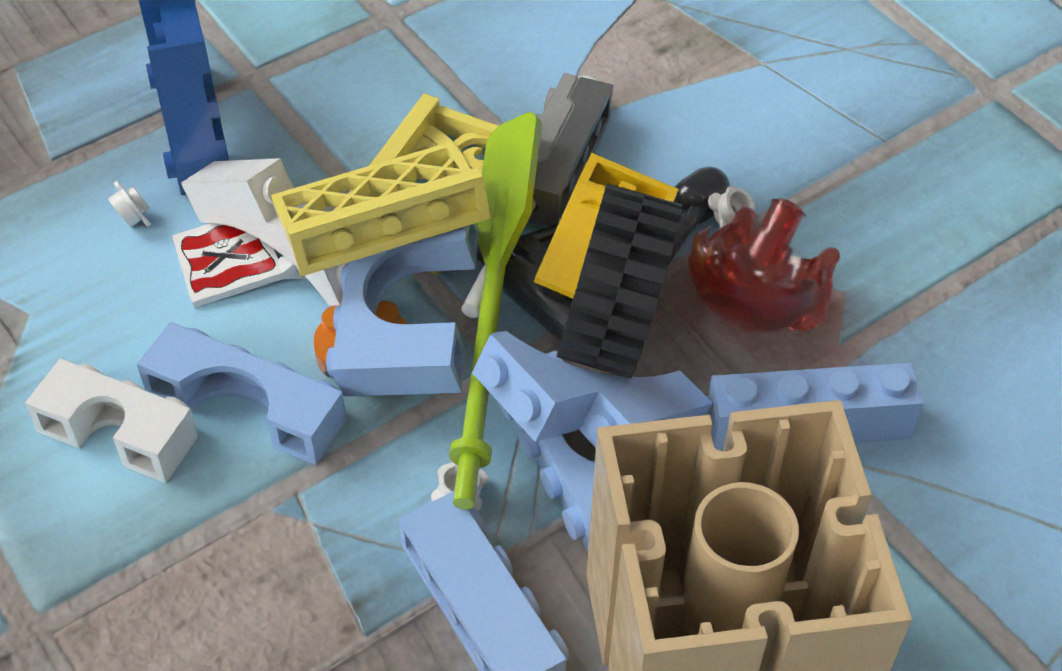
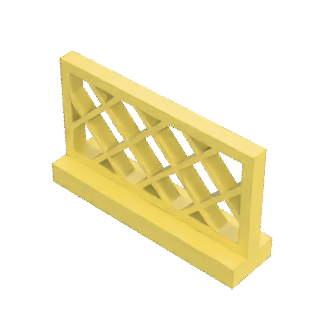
(373, 225)

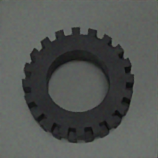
(620, 281)

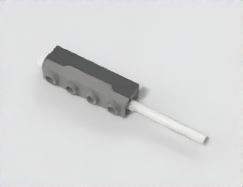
(570, 131)

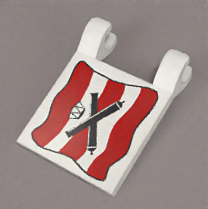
(226, 262)

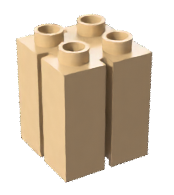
(740, 549)

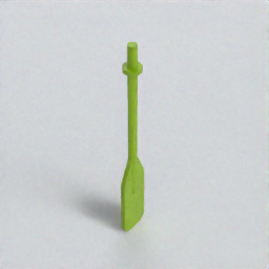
(509, 187)

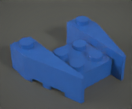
(184, 87)

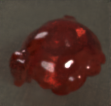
(753, 276)

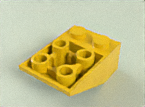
(571, 239)

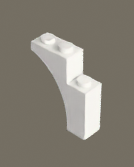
(240, 197)

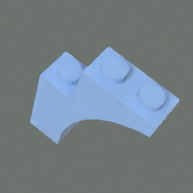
(559, 398)

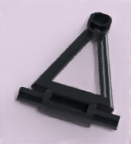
(552, 307)

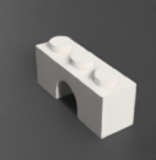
(81, 399)

